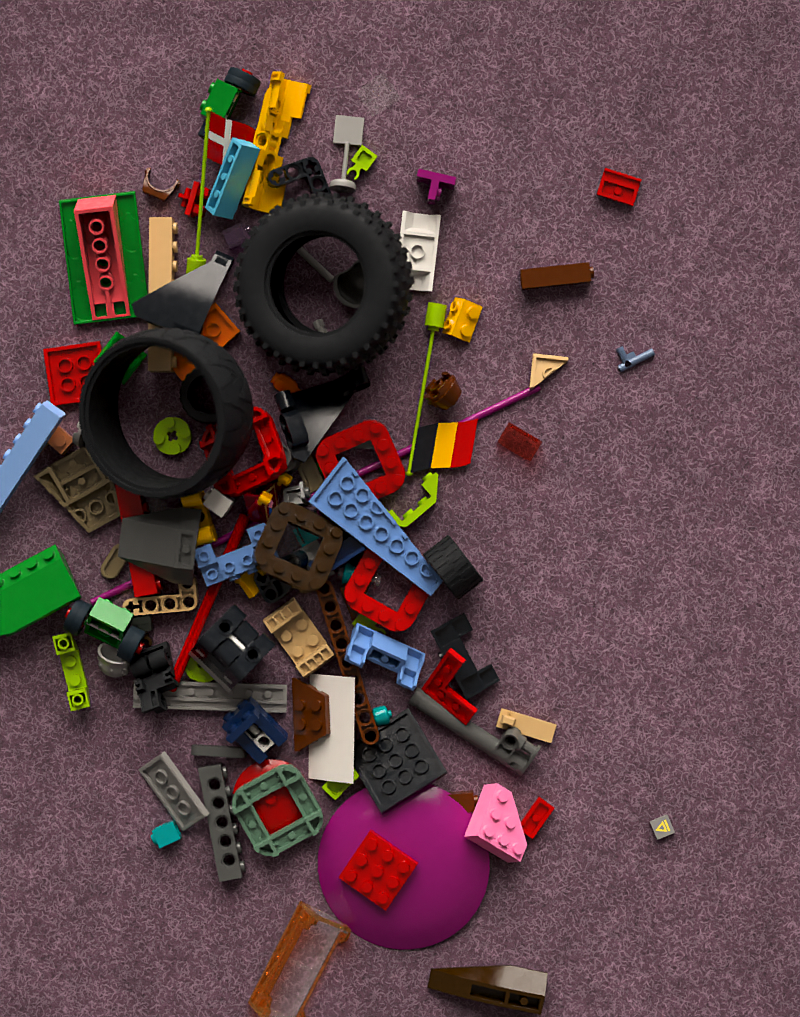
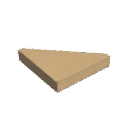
(543, 367)

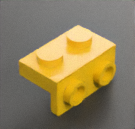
(462, 319)

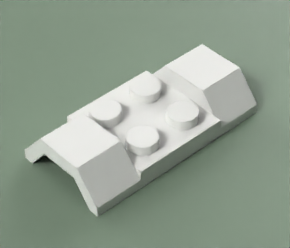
(420, 237)

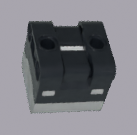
(231, 648)

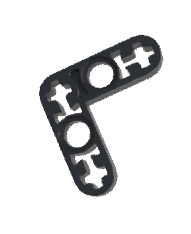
(303, 173)

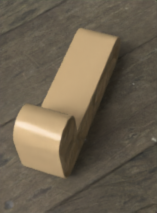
(161, 601)

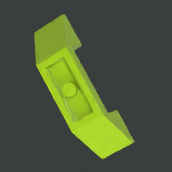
(430, 485)
(73, 670)

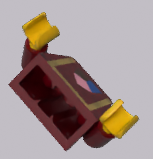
(264, 499)

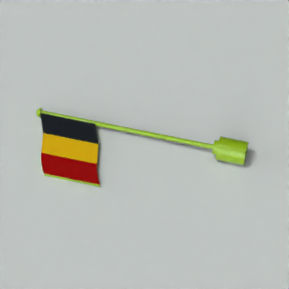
(439, 443)

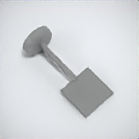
(347, 131)

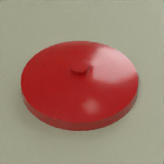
(276, 808)

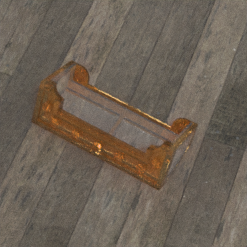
(297, 962)

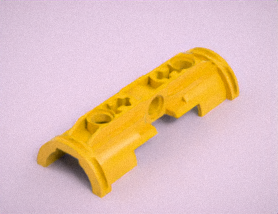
(287, 102)

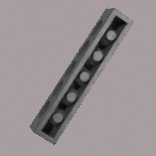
(225, 870)

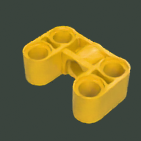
(207, 531)

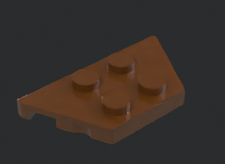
(310, 714)

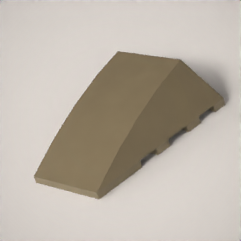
(81, 489)

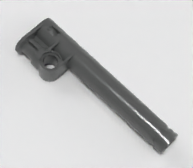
(513, 754)

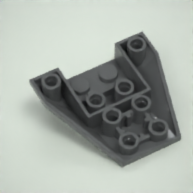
(162, 542)

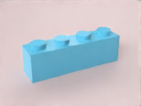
(232, 178)

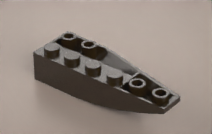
(495, 985)

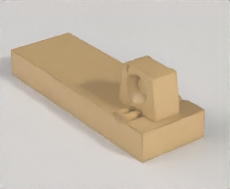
(527, 725)

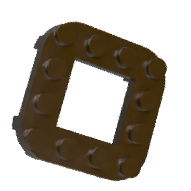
(285, 571)

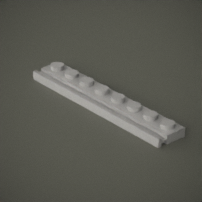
(212, 696)

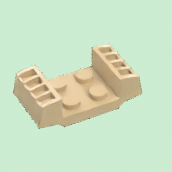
(299, 637)

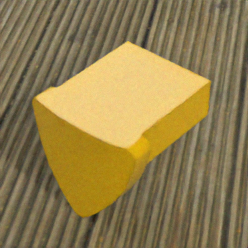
(248, 584)

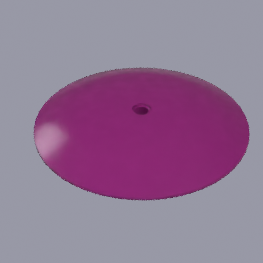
(440, 890)

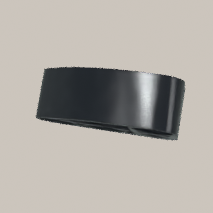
(266, 585)

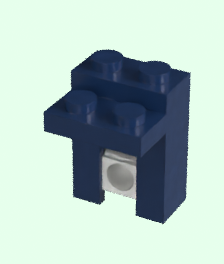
(244, 717)

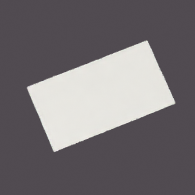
(333, 755)

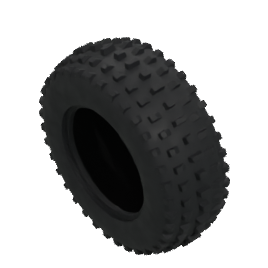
(262, 283)

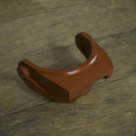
(157, 193)

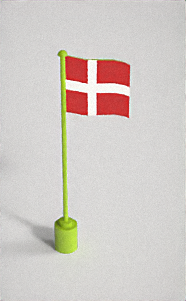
(216, 143)

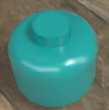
(381, 715)

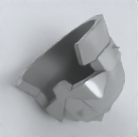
(110, 663)

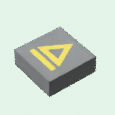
(662, 827)

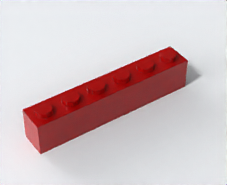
(143, 581)

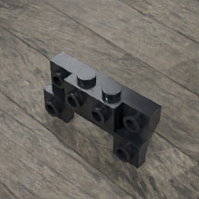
(468, 677)

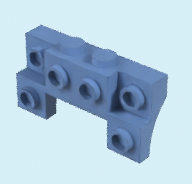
(231, 564)
(386, 652)

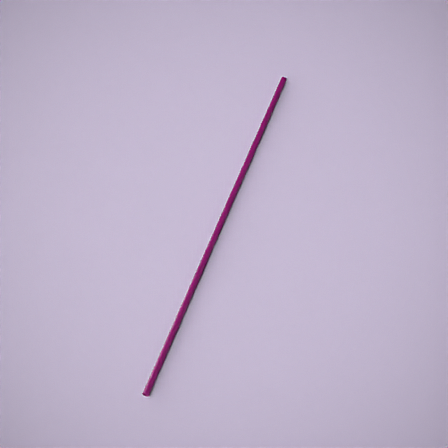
(363, 471)

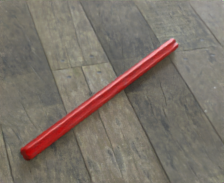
(207, 603)

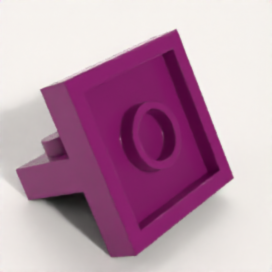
(436, 183)

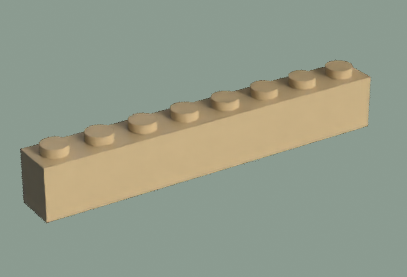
(161, 272)

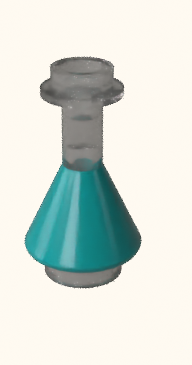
(346, 571)

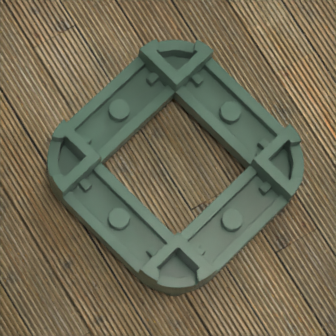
(274, 843)

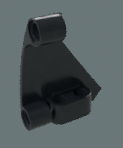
(186, 299)
(310, 412)

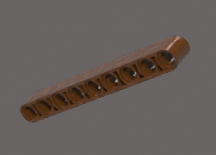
(340, 653)

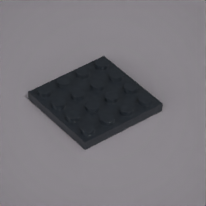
(398, 762)

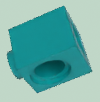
(166, 834)

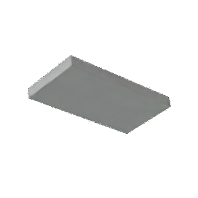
(173, 791)

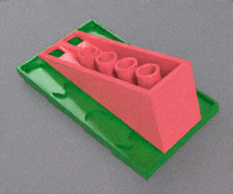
(103, 256)

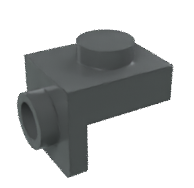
(297, 494)

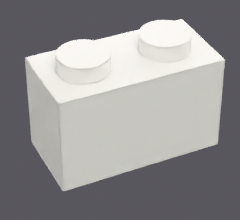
(218, 502)

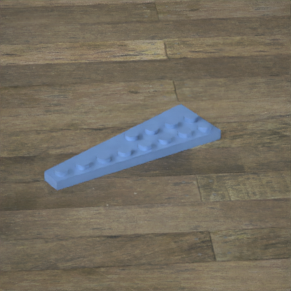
(357, 510)

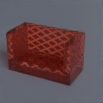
(519, 442)

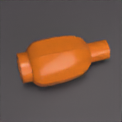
(284, 382)

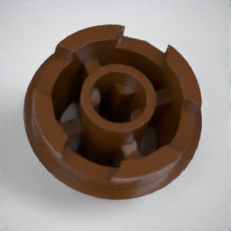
(443, 392)

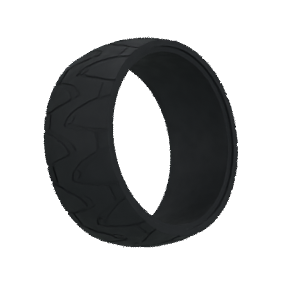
(104, 433)

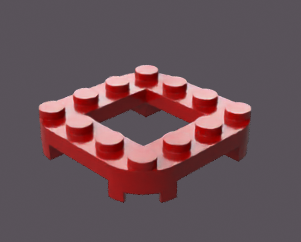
(383, 445)
(273, 463)
(374, 610)

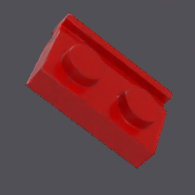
(618, 187)

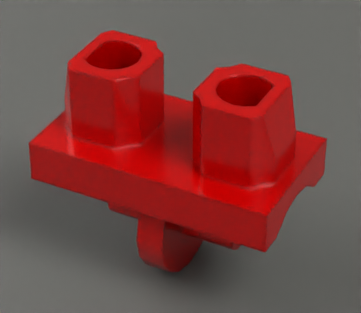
(191, 199)

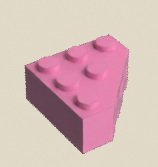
(497, 824)

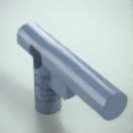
(632, 358)

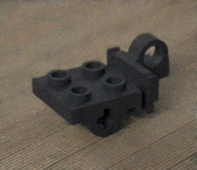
(154, 676)

